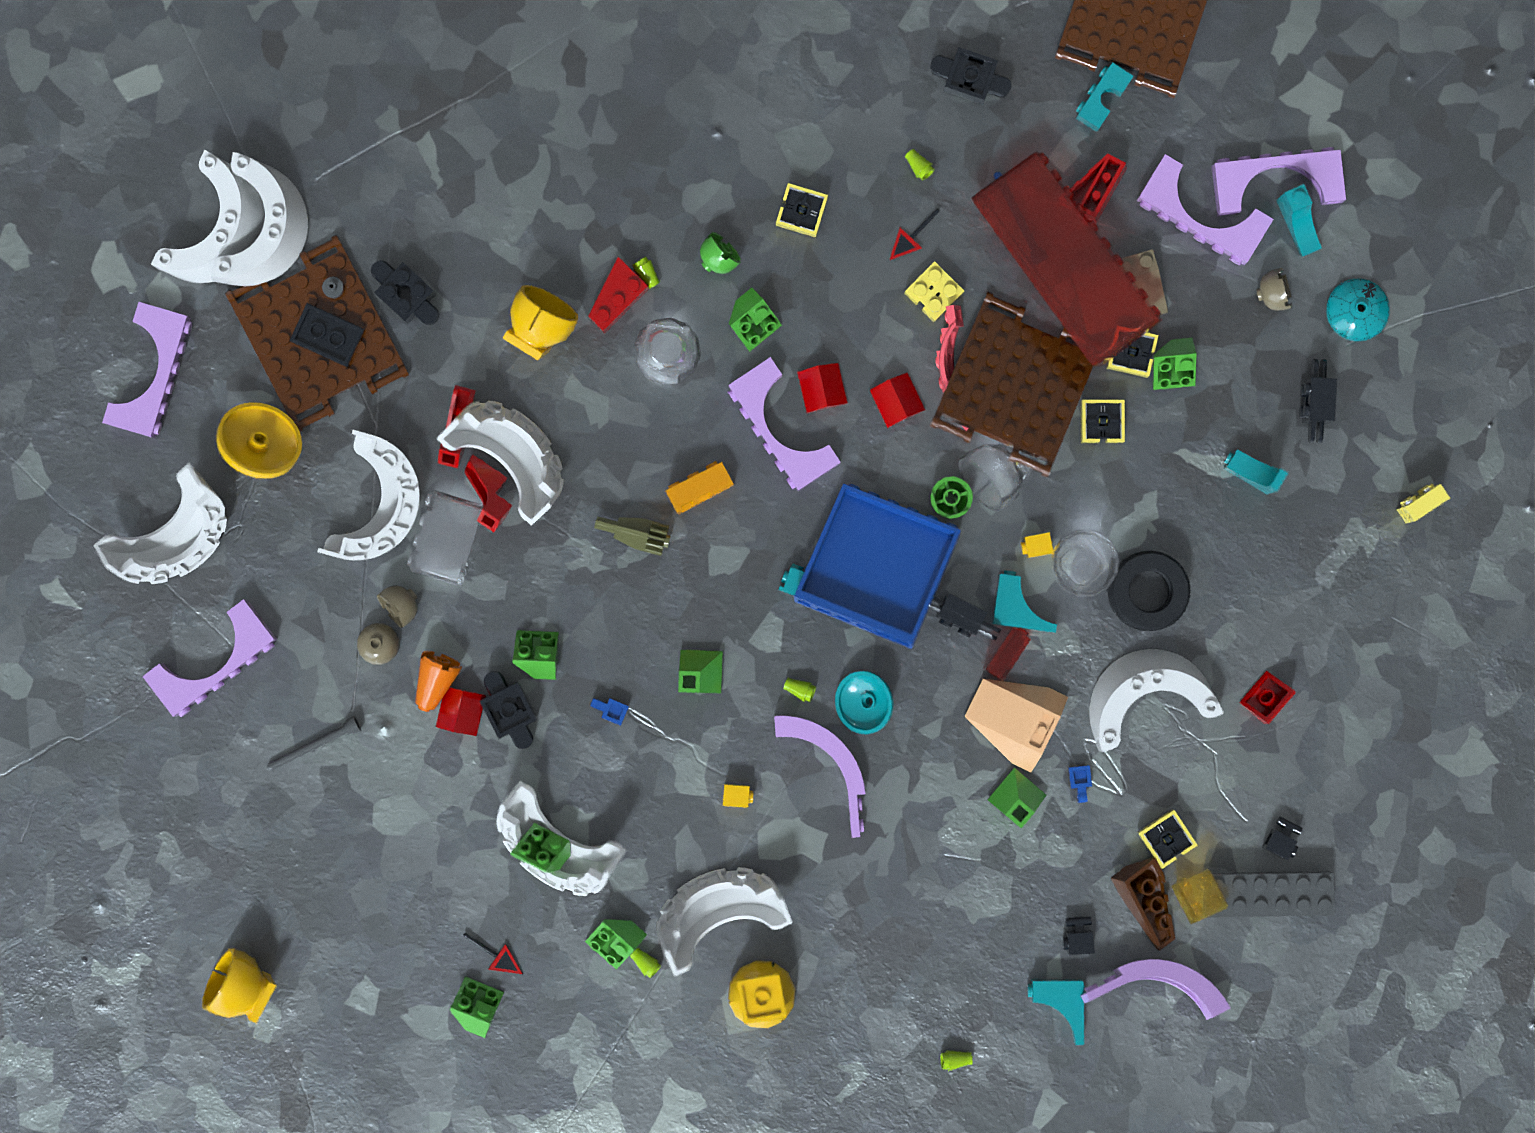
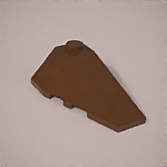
(1144, 894)

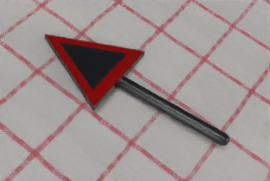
(905, 244)
(503, 961)

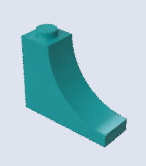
(1296, 210)
(1258, 474)
(1011, 607)
(1063, 996)

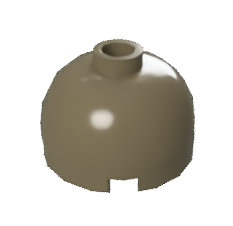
(1275, 290)
(399, 603)
(378, 643)

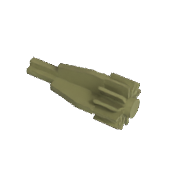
(637, 533)

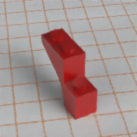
(460, 400)
(488, 485)

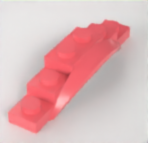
(945, 356)

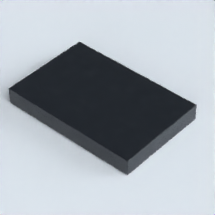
(327, 335)

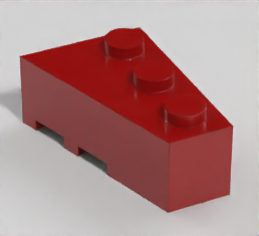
(1099, 185)
(617, 296)

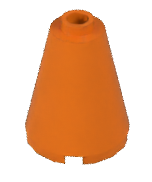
(434, 679)

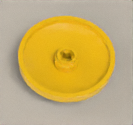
(259, 440)

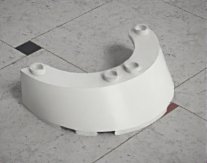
(236, 230)
(282, 233)
(517, 446)
(397, 505)
(176, 546)
(1140, 674)
(587, 866)
(714, 901)

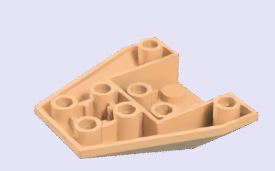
(1016, 718)

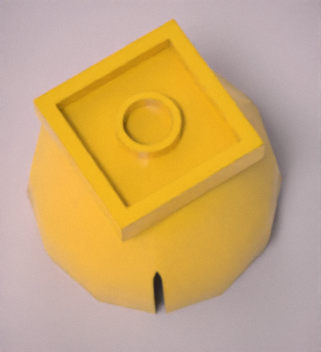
(539, 321)
(242, 991)
(761, 994)

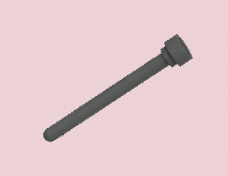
(351, 726)

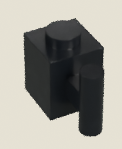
(1280, 842)
(1079, 941)

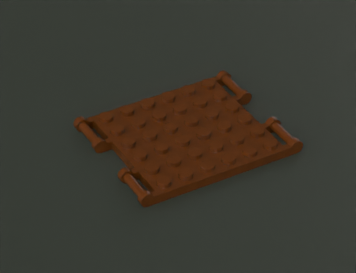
(1134, 34)
(298, 374)
(1014, 386)

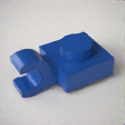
(612, 711)
(1080, 778)

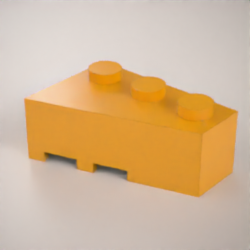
(699, 487)

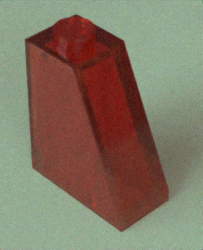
(1007, 653)

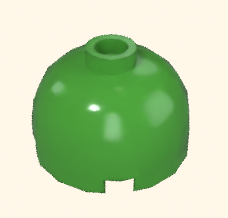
(717, 255)
(951, 497)

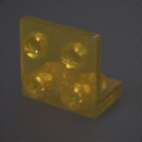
(1199, 896)

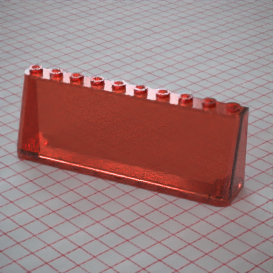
(1067, 259)

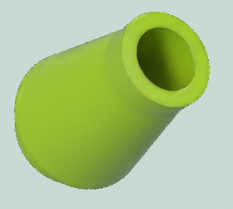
(919, 164)
(646, 271)
(800, 689)
(647, 964)
(954, 1059)

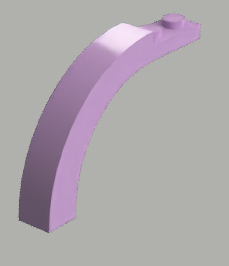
(804, 729)
(1186, 979)

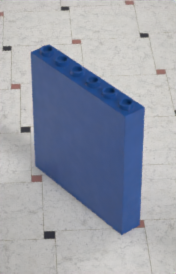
(877, 565)

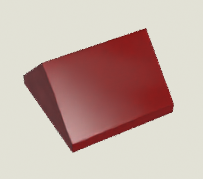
(822, 387)
(897, 399)
(1267, 697)
(460, 711)

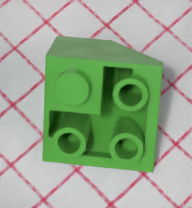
(752, 319)
(1175, 365)
(537, 653)
(700, 671)
(1017, 798)
(542, 849)
(616, 940)
(476, 1006)

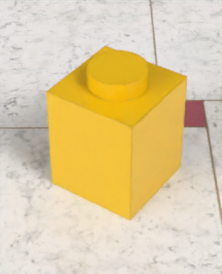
(1037, 545)
(737, 795)

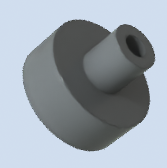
(336, 291)

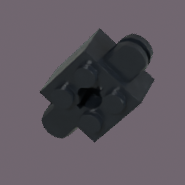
(970, 76)
(405, 292)
(1318, 400)
(963, 616)
(508, 710)

